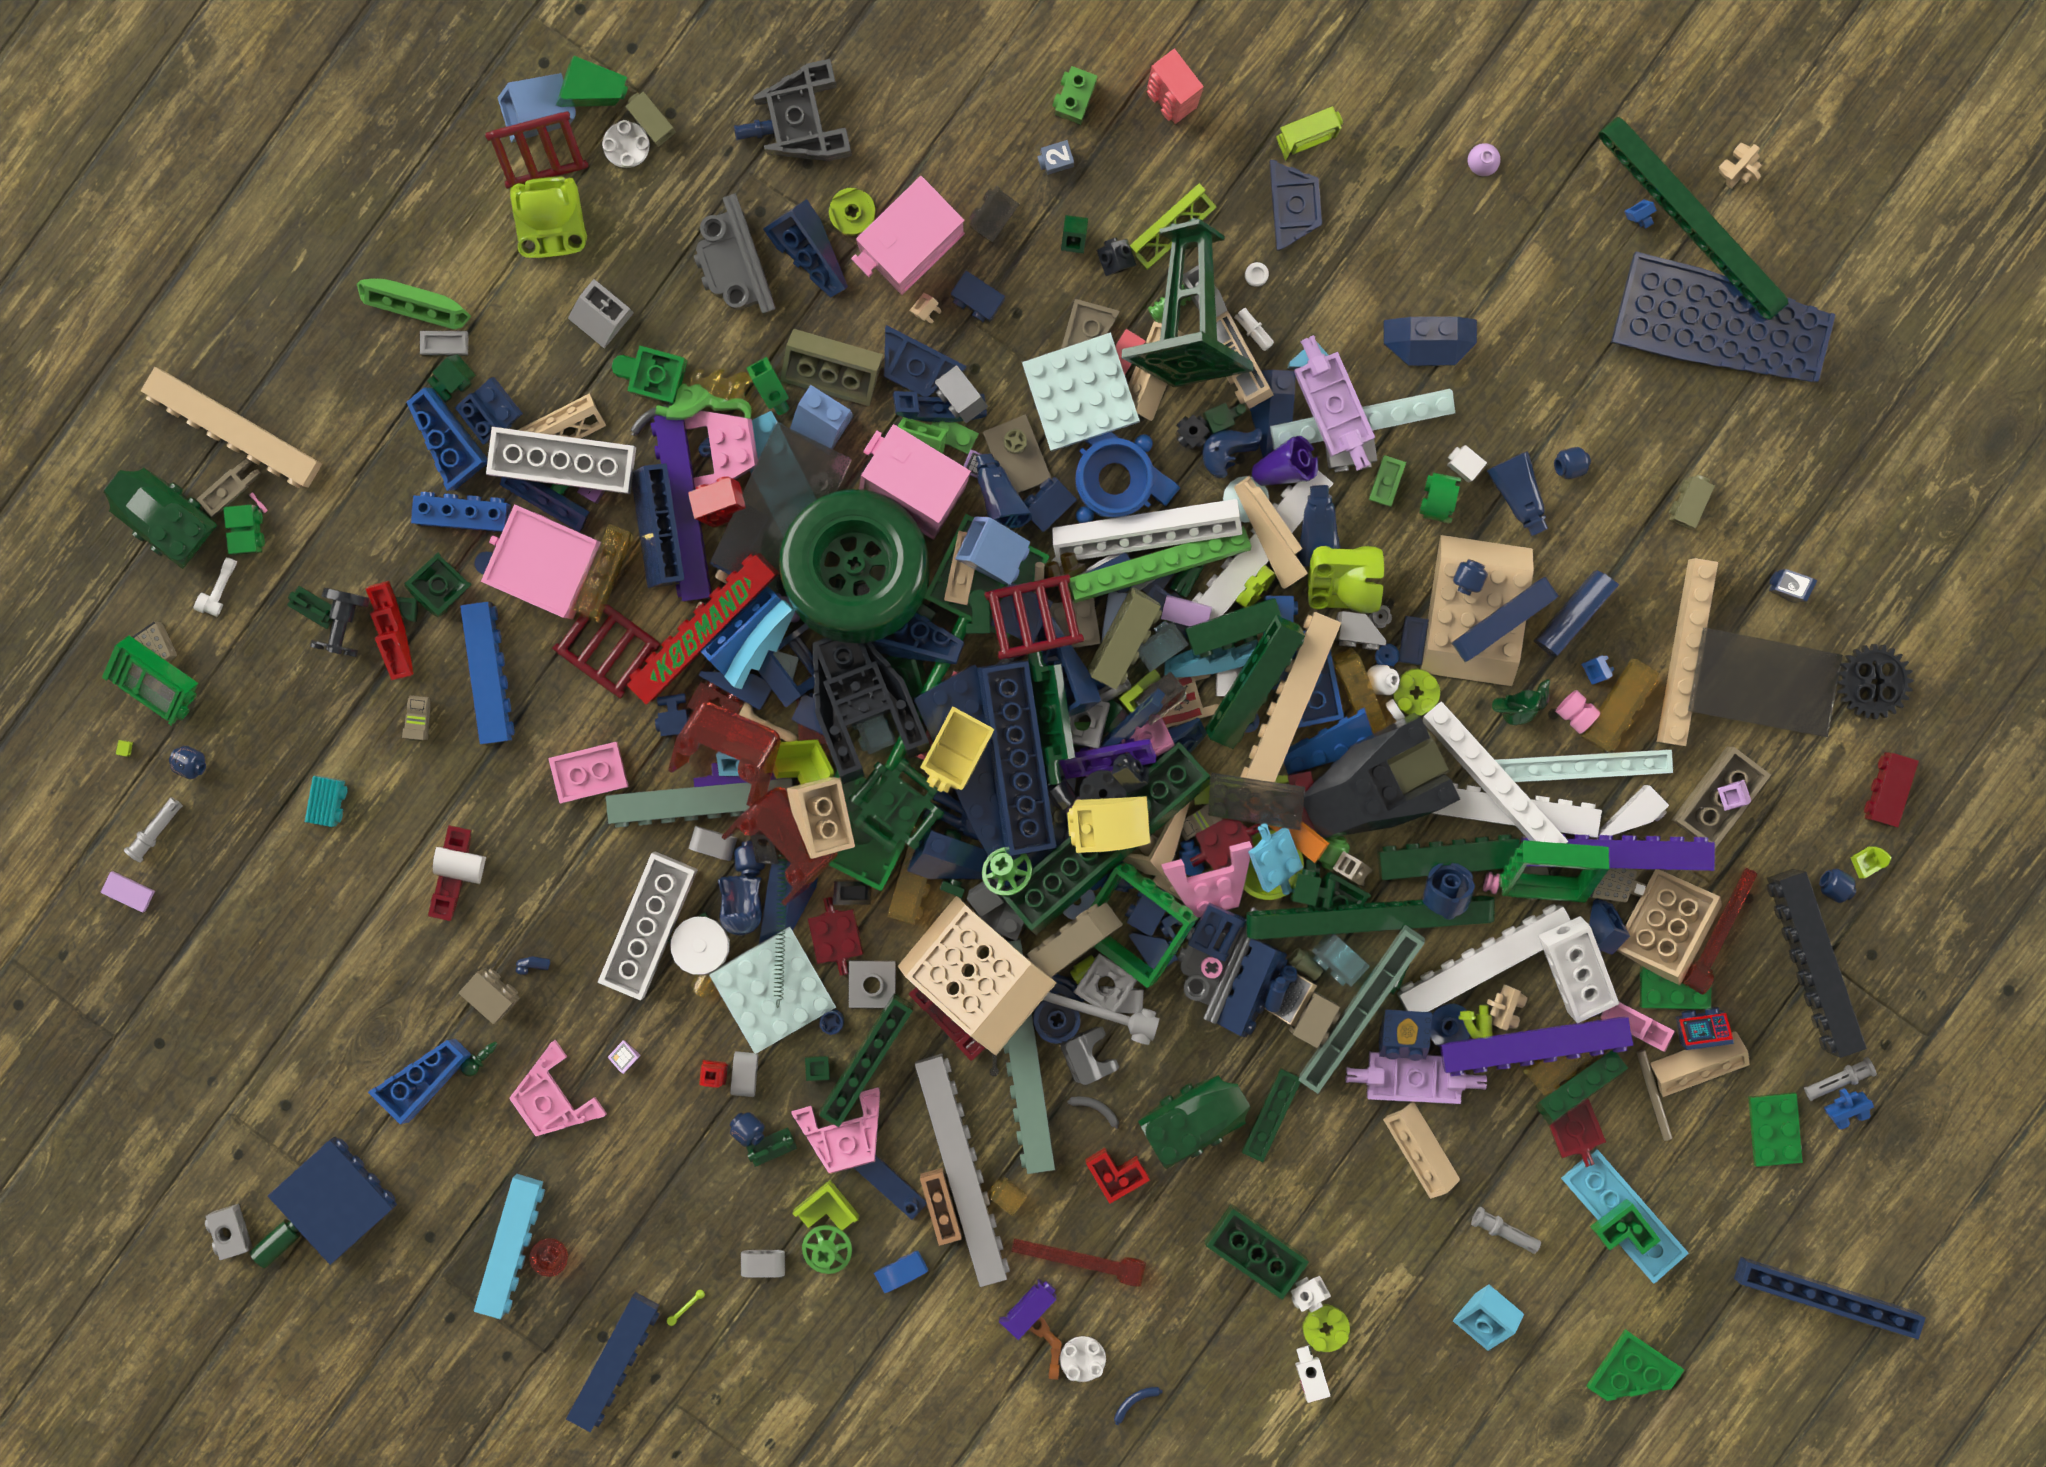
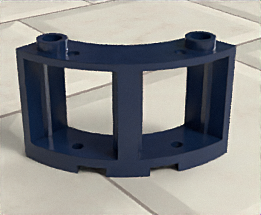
(777, 676)

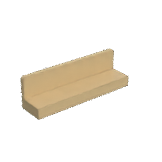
(1144, 387)
(1698, 1065)
(1422, 1150)

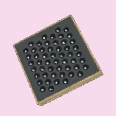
(1295, 999)

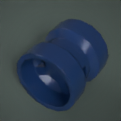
(829, 1024)

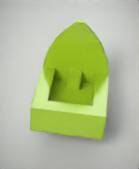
(1870, 861)

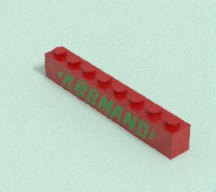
(702, 628)

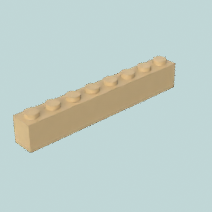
(231, 427)
(1691, 620)
(1292, 699)

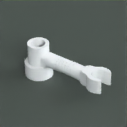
(211, 603)

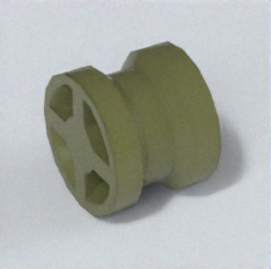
(1016, 437)

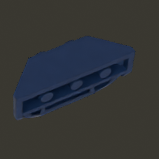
(1430, 339)

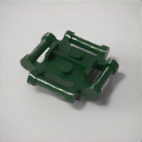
(896, 805)

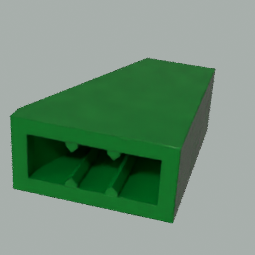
(590, 85)

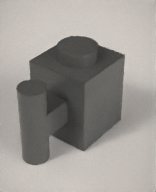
(983, 899)

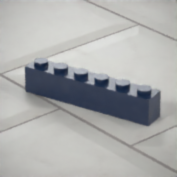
(613, 1361)

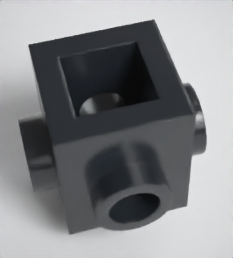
(1116, 256)
(1186, 438)

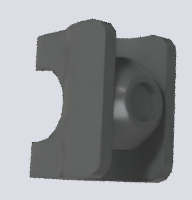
(1080, 1058)

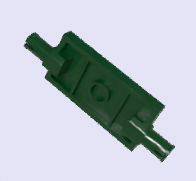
(1051, 715)

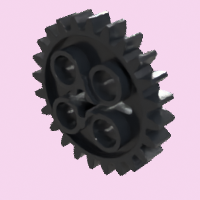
(1895, 681)

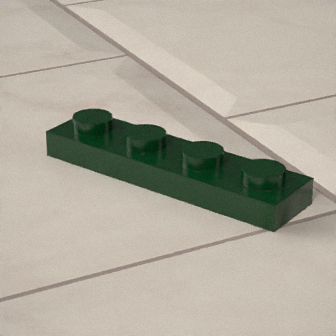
(1271, 1115)

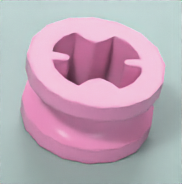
(1491, 882)
(1210, 974)

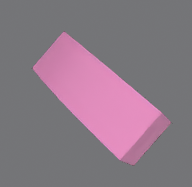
(1642, 1026)

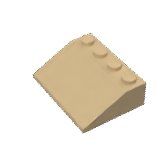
(1669, 925)

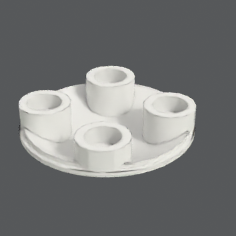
(626, 144)
(1082, 1359)

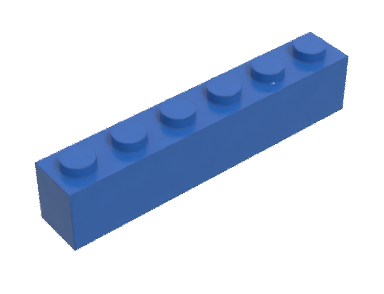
(486, 672)

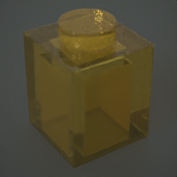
(1007, 1195)

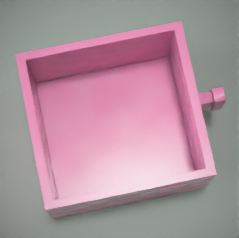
(909, 236)
(914, 477)
(540, 561)

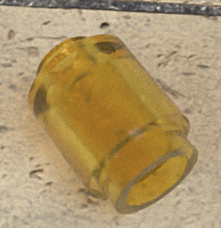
(702, 985)

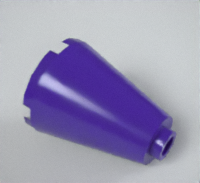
(1287, 464)

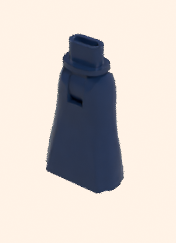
(1520, 490)
(1000, 496)
(1318, 524)

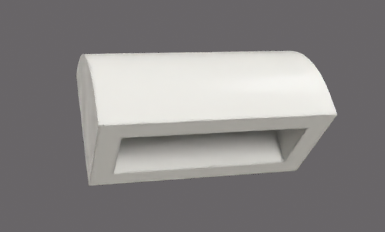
(458, 865)

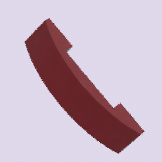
(448, 889)
(962, 1040)

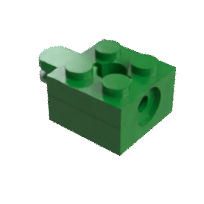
(652, 374)

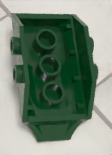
(159, 514)
(1194, 1119)

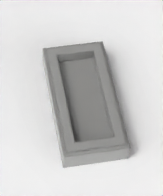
(443, 342)

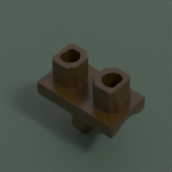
(1069, 566)

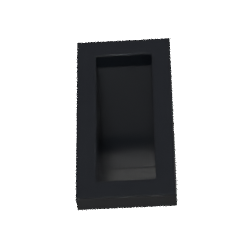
(851, 892)

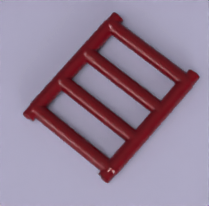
(539, 124)
(1030, 647)
(599, 675)

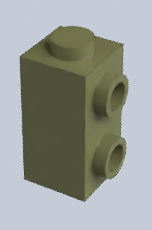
(650, 118)
(1692, 501)

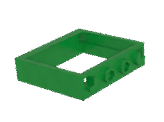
(1592, 859)
(1117, 952)

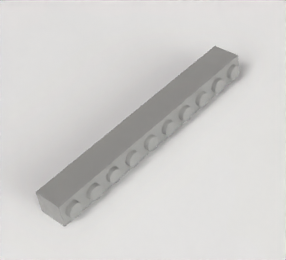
(961, 1170)

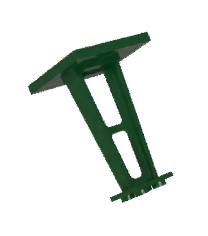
(1196, 355)

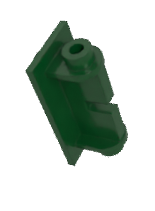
(310, 606)
(771, 1147)

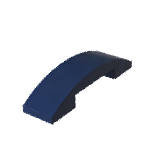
(926, 408)

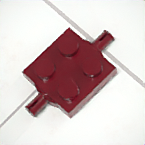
(1217, 839)
(835, 936)
(1578, 1133)

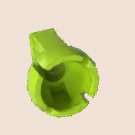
(548, 214)
(1339, 578)

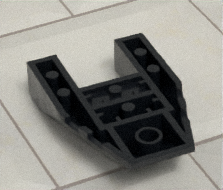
(854, 687)
(1363, 792)

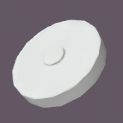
(699, 945)

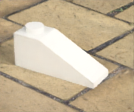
(1638, 811)

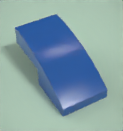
(901, 1272)

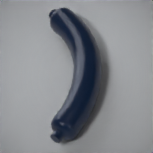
(1132, 1399)

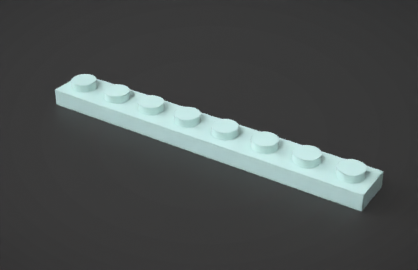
(1378, 416)
(1588, 765)

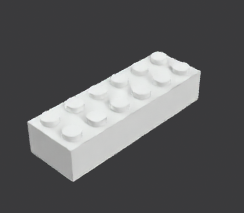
(561, 460)
(647, 925)

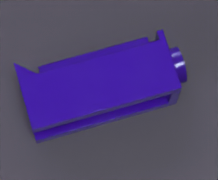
(1029, 1309)

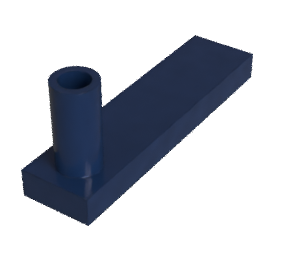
(893, 1187)

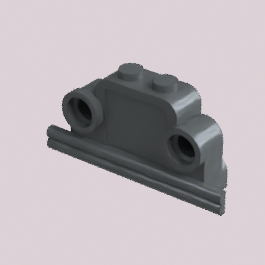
(731, 260)
(1213, 990)

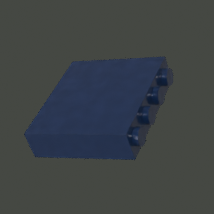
(332, 1199)

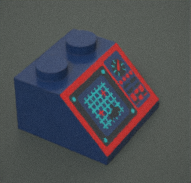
(1704, 1029)

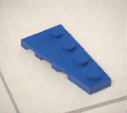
(1328, 744)

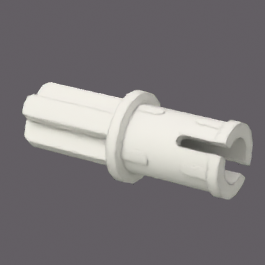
(1254, 329)

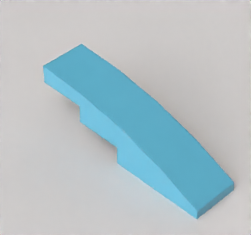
(764, 637)
(1190, 665)

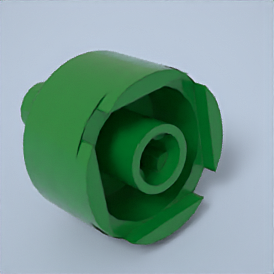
(1441, 497)

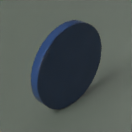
(482, 561)

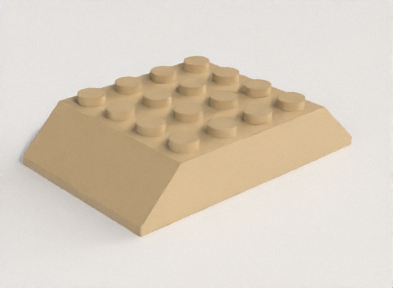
(1455, 613)

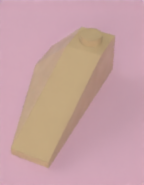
(1161, 846)

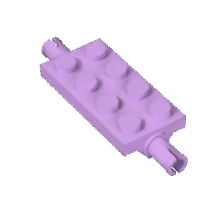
(1334, 403)
(1413, 1080)

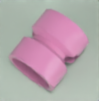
(1577, 711)

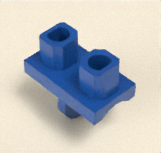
(1848, 1106)

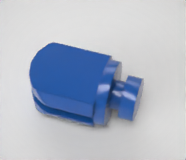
(1189, 852)

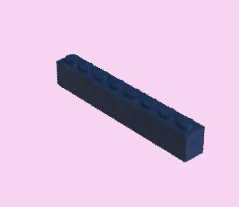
(1829, 1298)

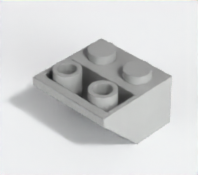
(599, 313)
(1358, 629)

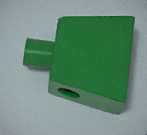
(769, 385)

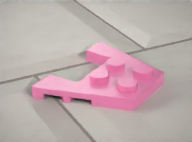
(730, 443)
(1218, 887)
(543, 1102)
(846, 1145)

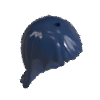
(1225, 443)
(740, 904)

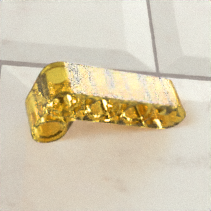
(1358, 687)

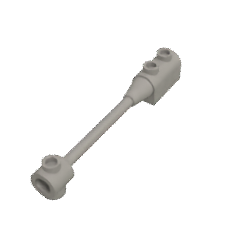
(1141, 1025)

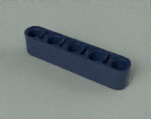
(1505, 619)

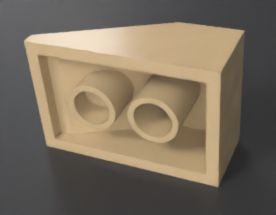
(821, 816)

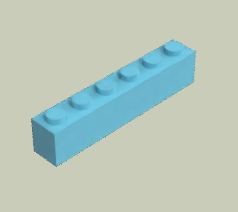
(508, 1246)

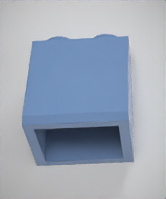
(532, 100)
(821, 417)
(993, 550)

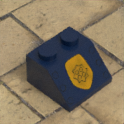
(1405, 1034)

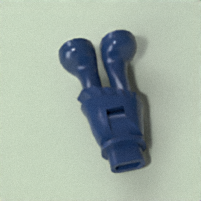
(962, 823)

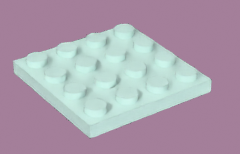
(1080, 392)
(749, 991)

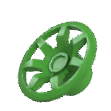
(1005, 869)
(826, 1251)

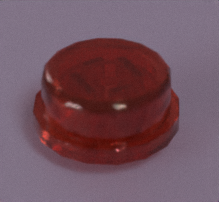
(548, 1257)

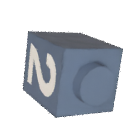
(1056, 157)

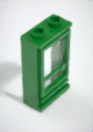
(150, 680)

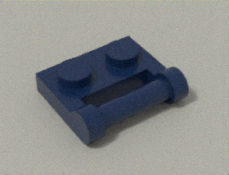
(1209, 929)

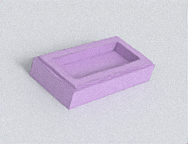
(1185, 611)
(127, 891)

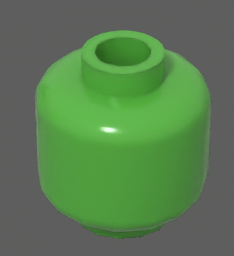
(1333, 851)

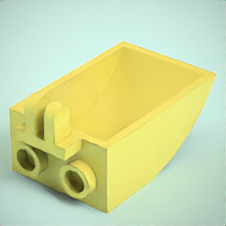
(956, 751)
(1108, 824)

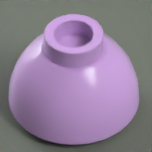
(1484, 159)

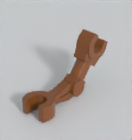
(1055, 1343)

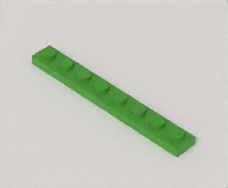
(1156, 566)

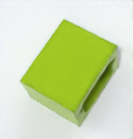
(124, 748)

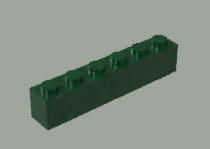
(1255, 682)
(1418, 861)
(866, 1060)

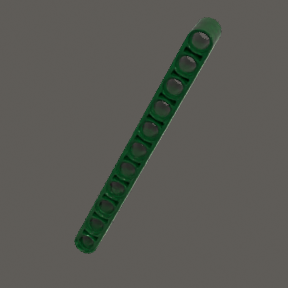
(1693, 218)
(1361, 918)

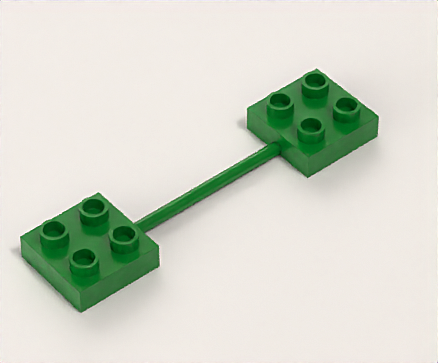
(868, 859)

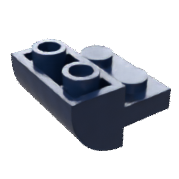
(488, 408)

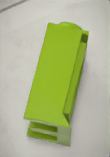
(1309, 131)

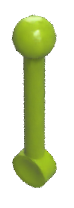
(673, 1319)

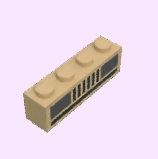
(1251, 385)

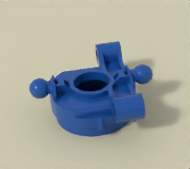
(1144, 477)

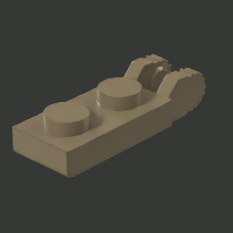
(227, 488)

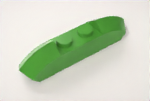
(412, 302)

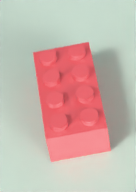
(1174, 87)

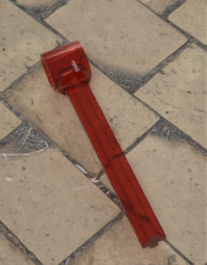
(1699, 975)
(1128, 1270)

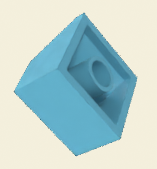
(1489, 1318)

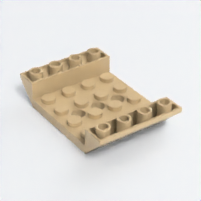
(999, 992)

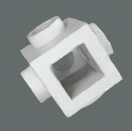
(1310, 1294)

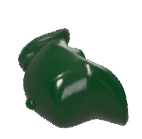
(1523, 706)

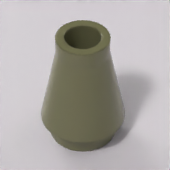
(1304, 963)

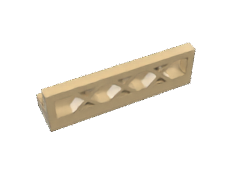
(568, 417)

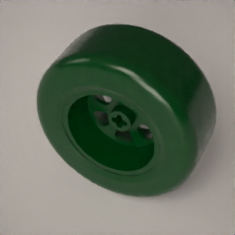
(868, 519)

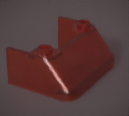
(735, 736)
(775, 819)

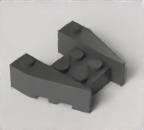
(797, 116)

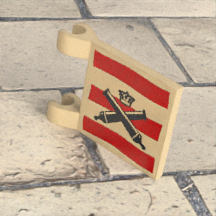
(1191, 706)

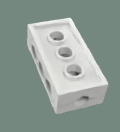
(1578, 969)

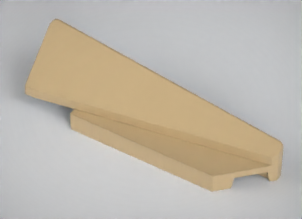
(1272, 533)

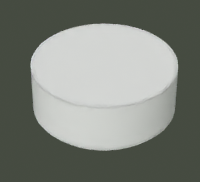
(1256, 274)
(1394, 709)

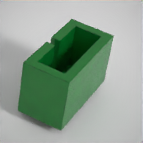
(245, 529)

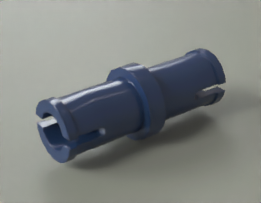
(754, 129)

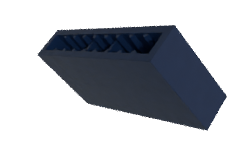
(657, 526)

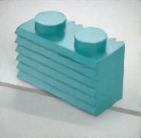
(325, 801)

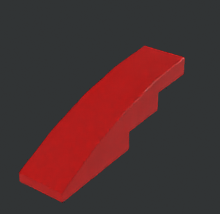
(391, 630)

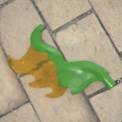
(712, 392)

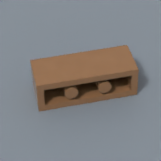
(941, 1206)

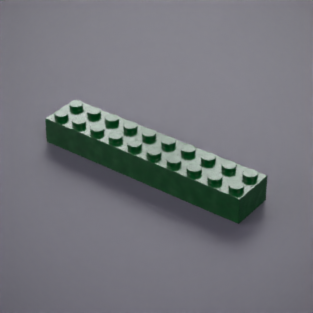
(1069, 875)

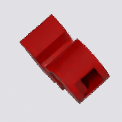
(713, 1073)

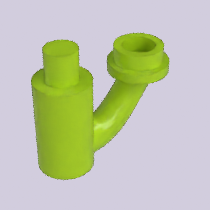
(1483, 1022)

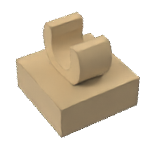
(924, 307)

